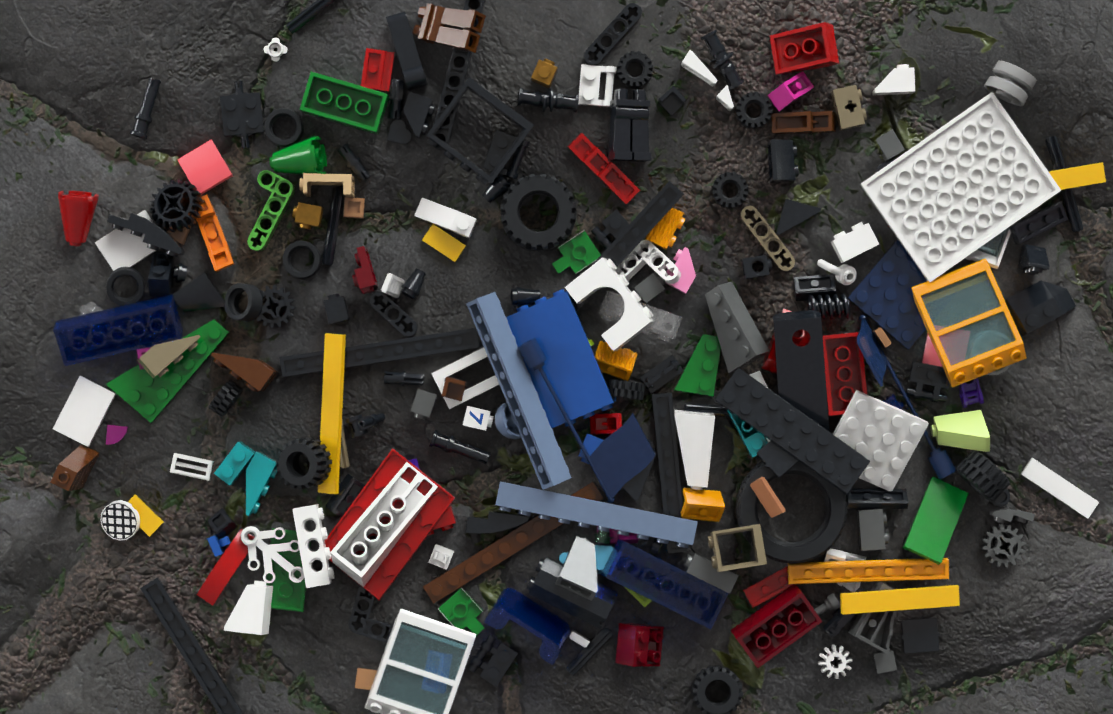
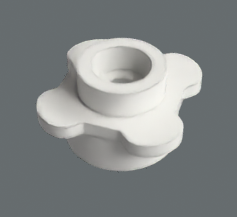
(275, 43)

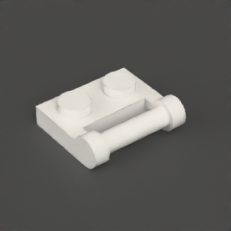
(590, 85)

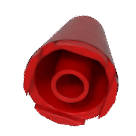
(77, 215)

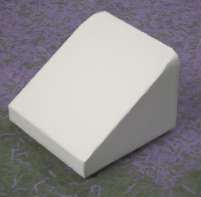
(725, 98)

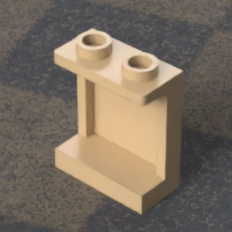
(344, 180)

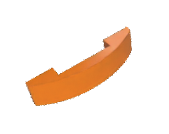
(214, 236)

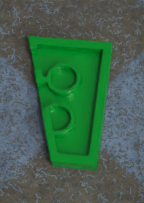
(702, 368)

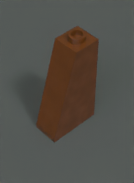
(75, 469)

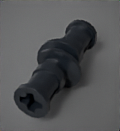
(722, 59)
(548, 99)

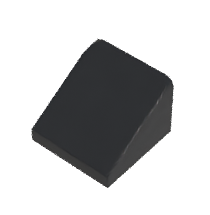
(222, 523)

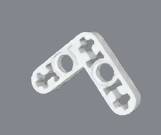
(649, 258)

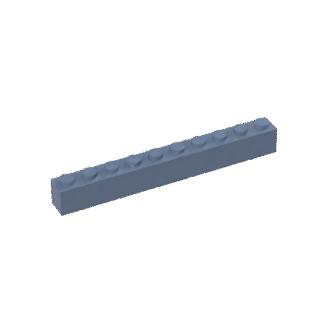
(518, 390)
(597, 513)

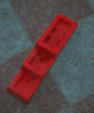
(603, 169)

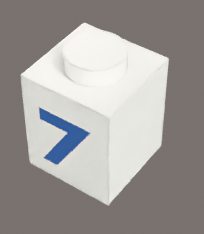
(478, 418)

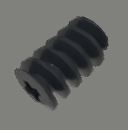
(829, 306)

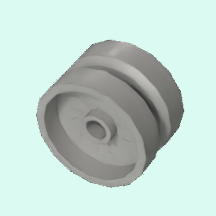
(1010, 83)

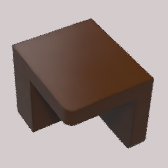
(453, 389)

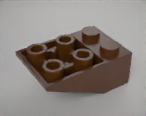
(253, 371)

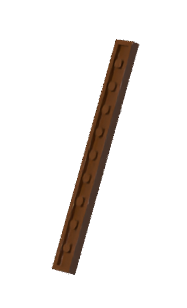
(499, 550)

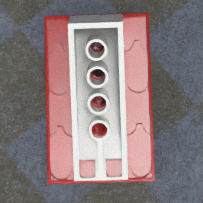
(396, 511)

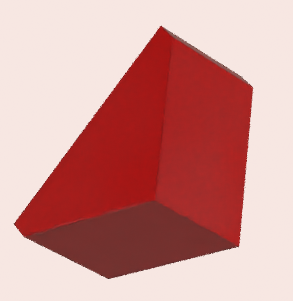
(605, 423)

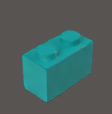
(235, 463)

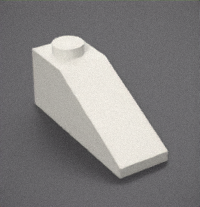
(446, 217)

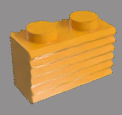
(663, 232)
(615, 363)

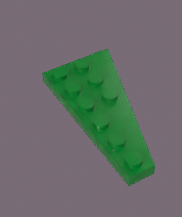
(152, 395)

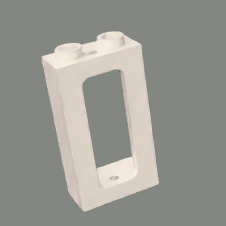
(440, 375)

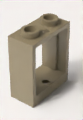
(757, 544)

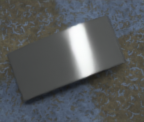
(1003, 515)

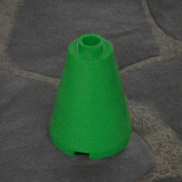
(301, 158)

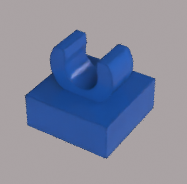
(217, 545)

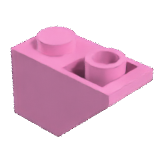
(685, 266)

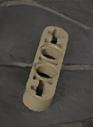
(764, 240)

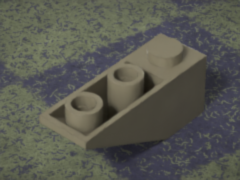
(161, 355)

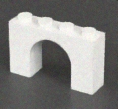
(634, 318)

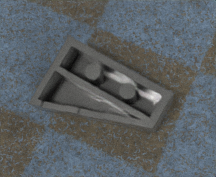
(875, 627)

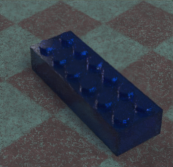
(118, 330)
(664, 583)

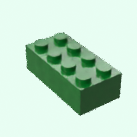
(344, 103)

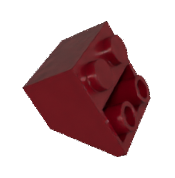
(639, 644)

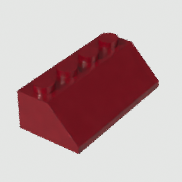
(776, 625)

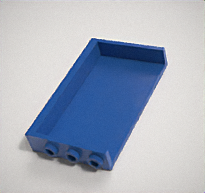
(569, 357)

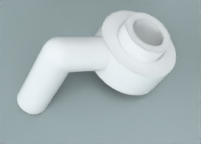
(840, 272)

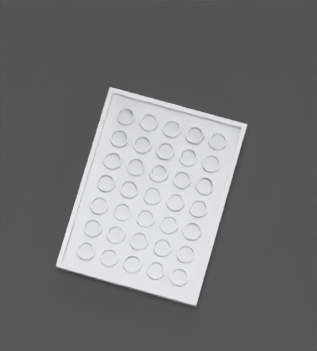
(960, 187)

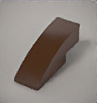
(803, 122)

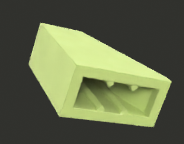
(962, 430)

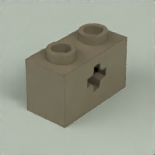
(840, 99)

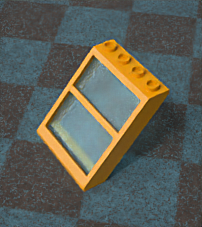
(969, 323)

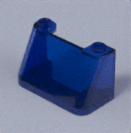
(533, 618)

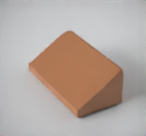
(767, 497)

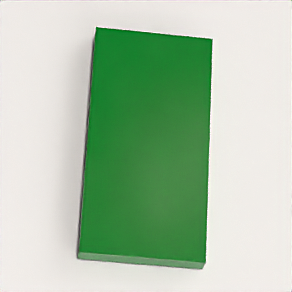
(935, 520)
(286, 593)

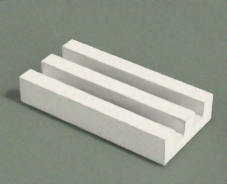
(208, 470)

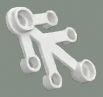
(270, 552)

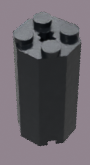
(545, 589)

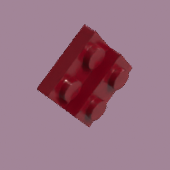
(364, 277)

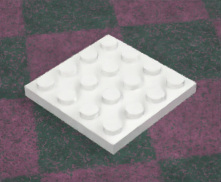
(882, 436)

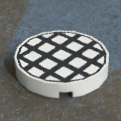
(120, 520)

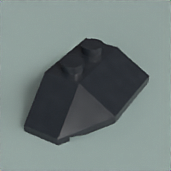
(1038, 306)

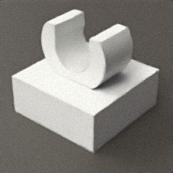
(441, 556)

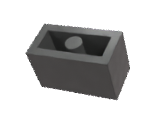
(871, 529)

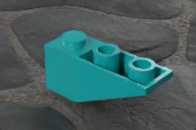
(750, 437)
(258, 475)

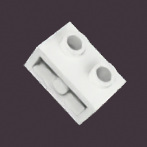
(854, 242)

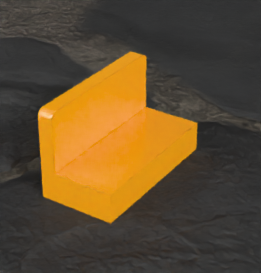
(702, 505)

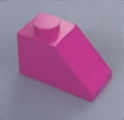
(790, 91)

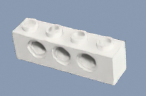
(301, 516)

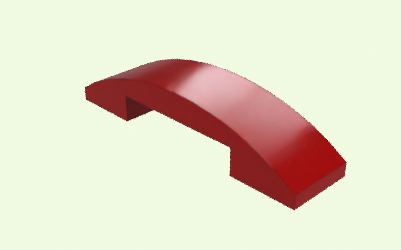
(224, 569)

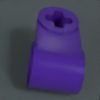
(968, 390)

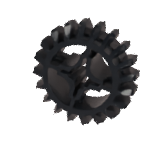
(167, 216)

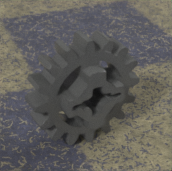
(1011, 541)

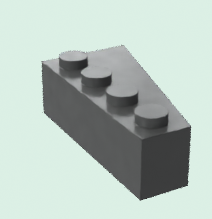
(734, 327)

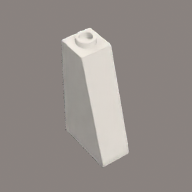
(695, 440)

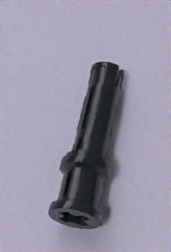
(143, 117)
(449, 444)

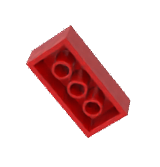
(843, 370)

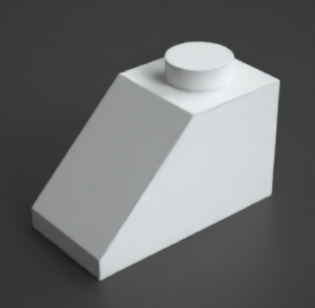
(898, 81)

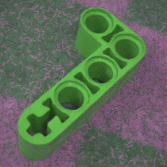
(267, 213)

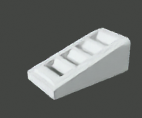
(696, 67)
(392, 285)

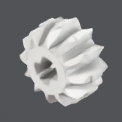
(830, 657)

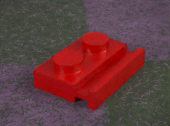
(377, 69)

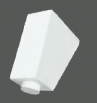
(252, 610)

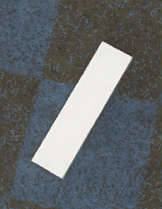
(1059, 488)

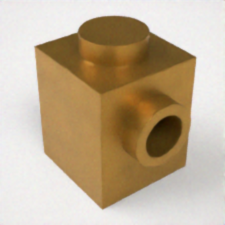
(544, 72)
(308, 215)

